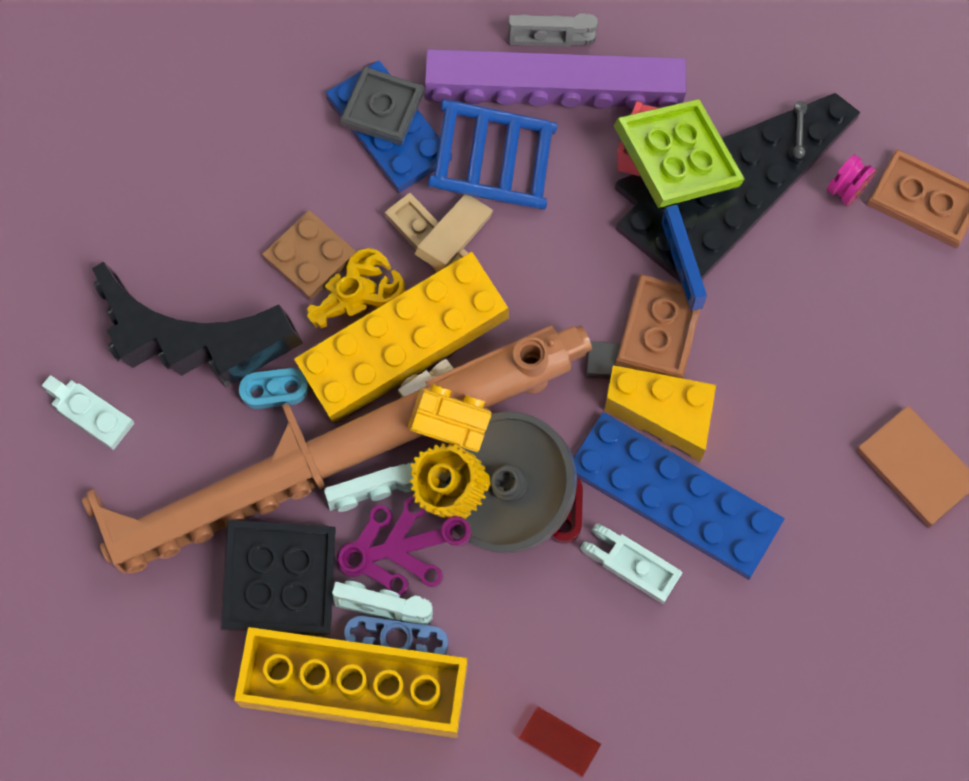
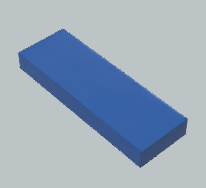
(684, 258)

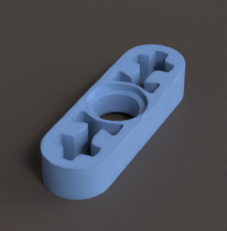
(388, 625)

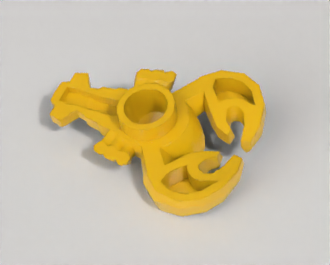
(355, 291)

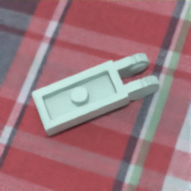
(373, 486)
(634, 564)
(382, 604)

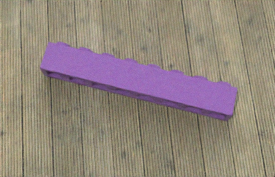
(554, 79)

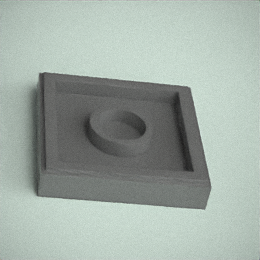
(382, 106)

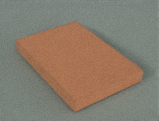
(923, 198)
(658, 329)
(917, 466)

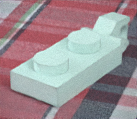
(89, 411)

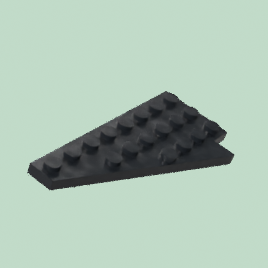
(725, 217)

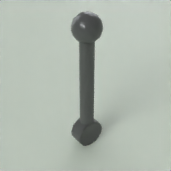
(800, 109)

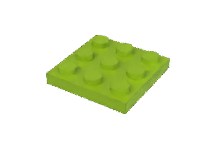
(678, 152)

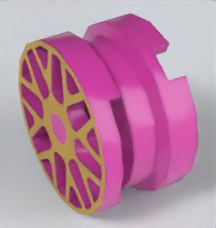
(851, 180)

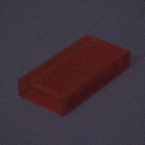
(560, 741)

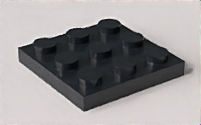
(278, 577)

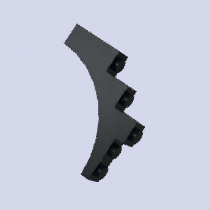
(229, 347)

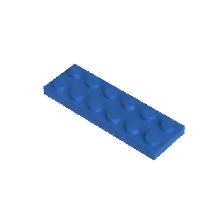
(676, 495)

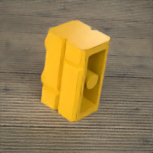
(450, 418)

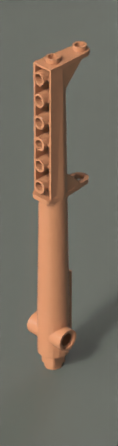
(303, 465)

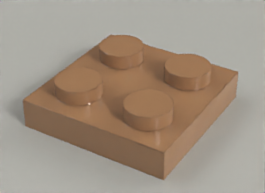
(309, 255)

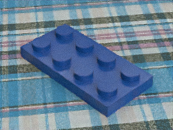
(400, 164)

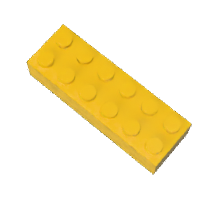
(403, 337)
(352, 682)

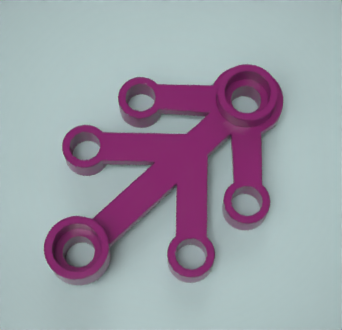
(397, 547)

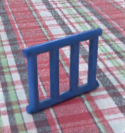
(471, 186)

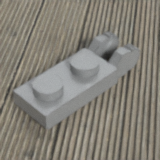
(552, 30)

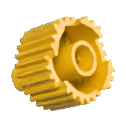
(466, 485)

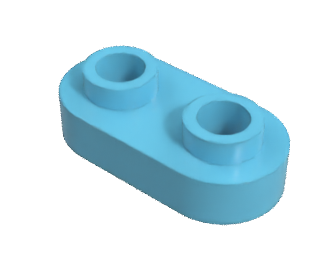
(274, 386)

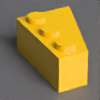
(663, 406)

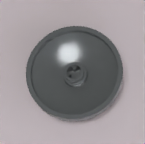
(529, 484)

